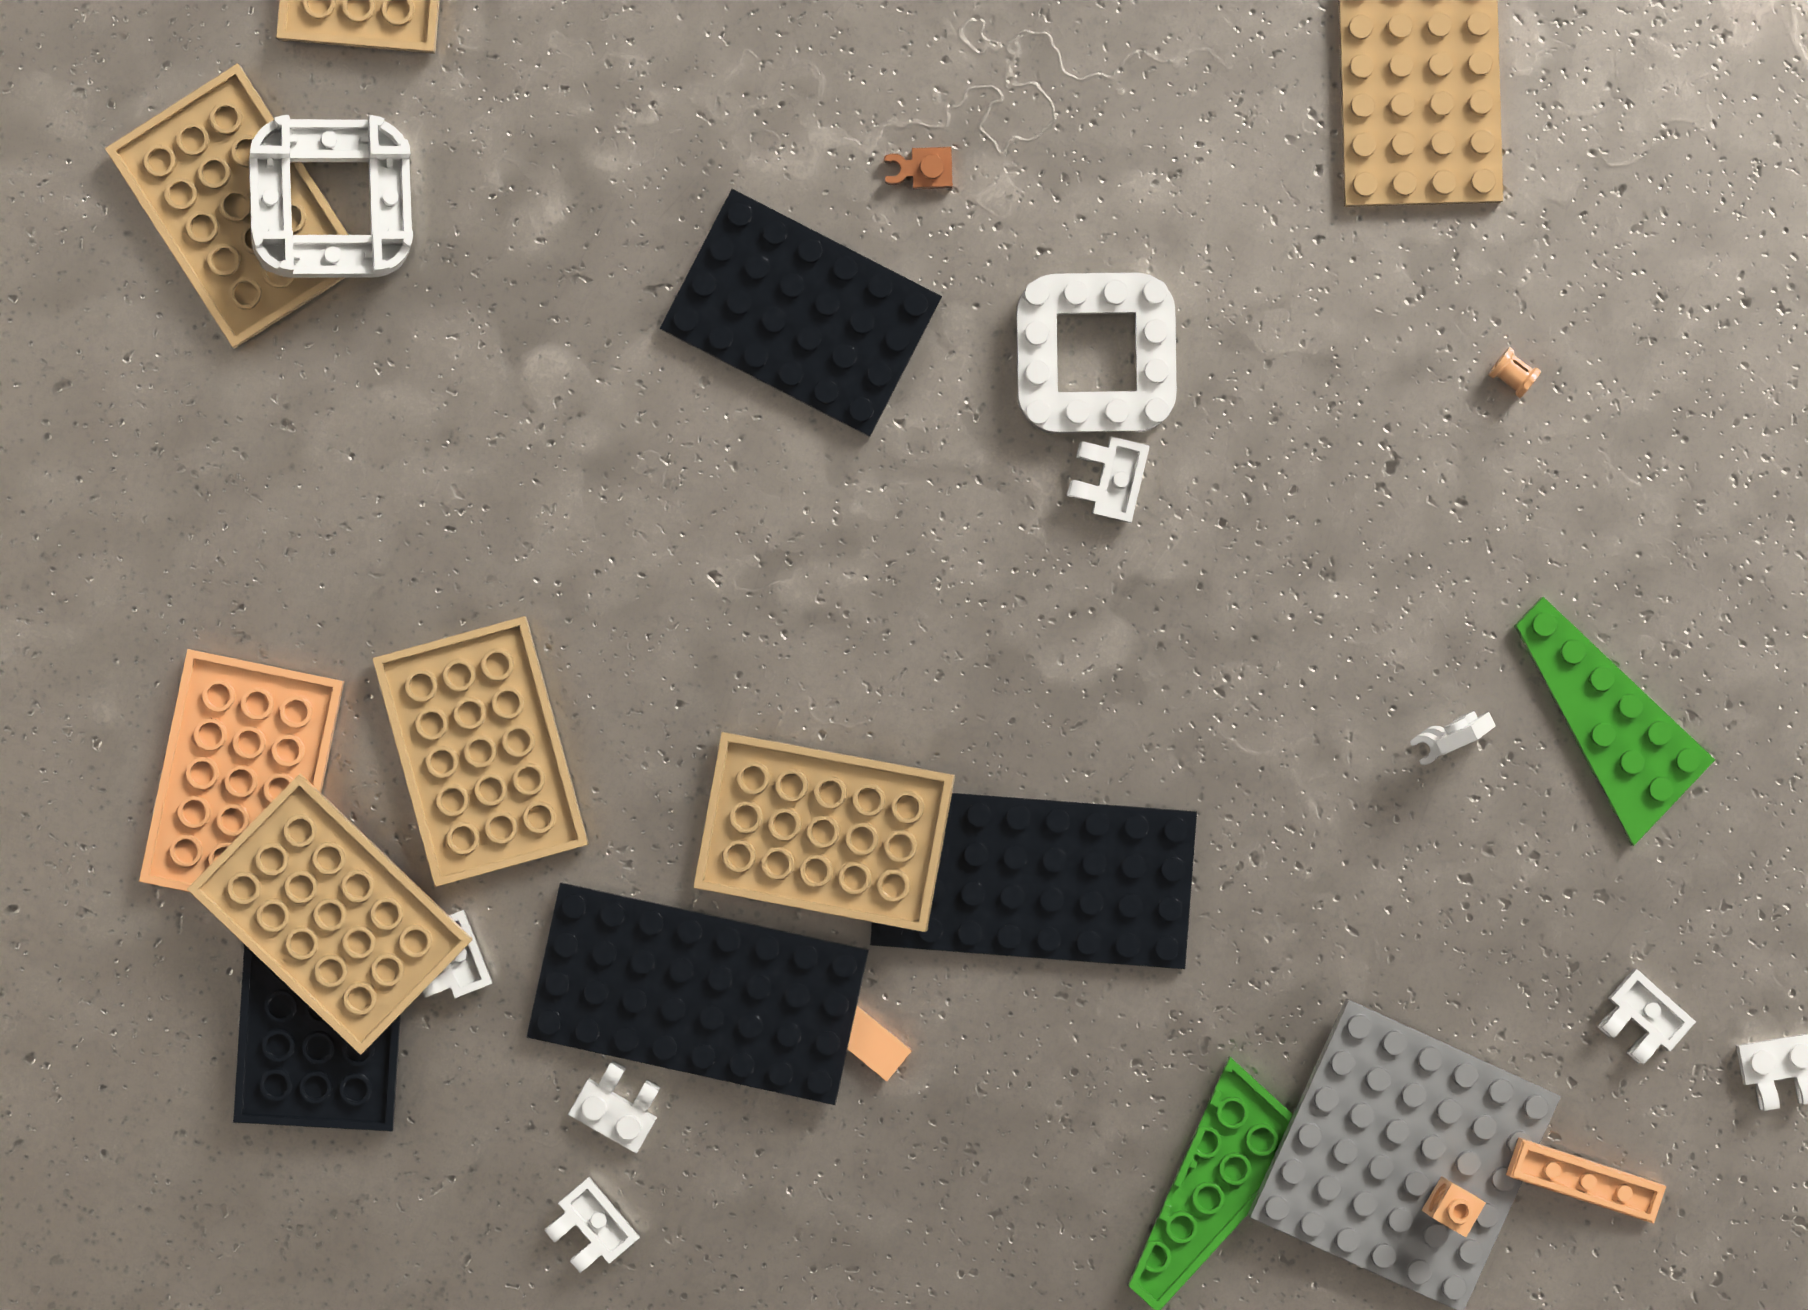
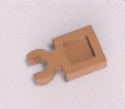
(929, 168)

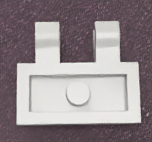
(1119, 479)
(1453, 736)
(466, 971)
(1651, 1010)
(1775, 1060)
(612, 1114)
(598, 1221)

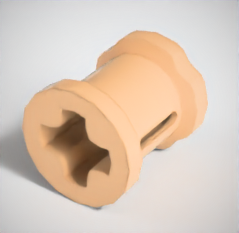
(1514, 372)

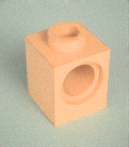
(1453, 1206)

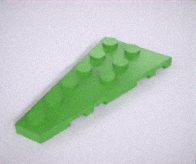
(1622, 733)
(1212, 1183)

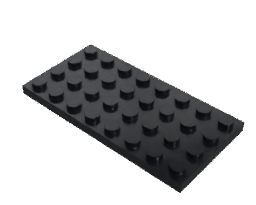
(1059, 883)
(697, 993)

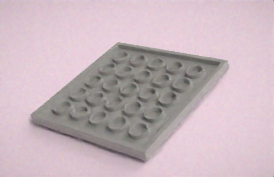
(1377, 1135)

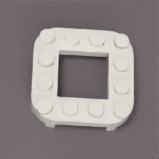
(330, 141)
(1154, 348)

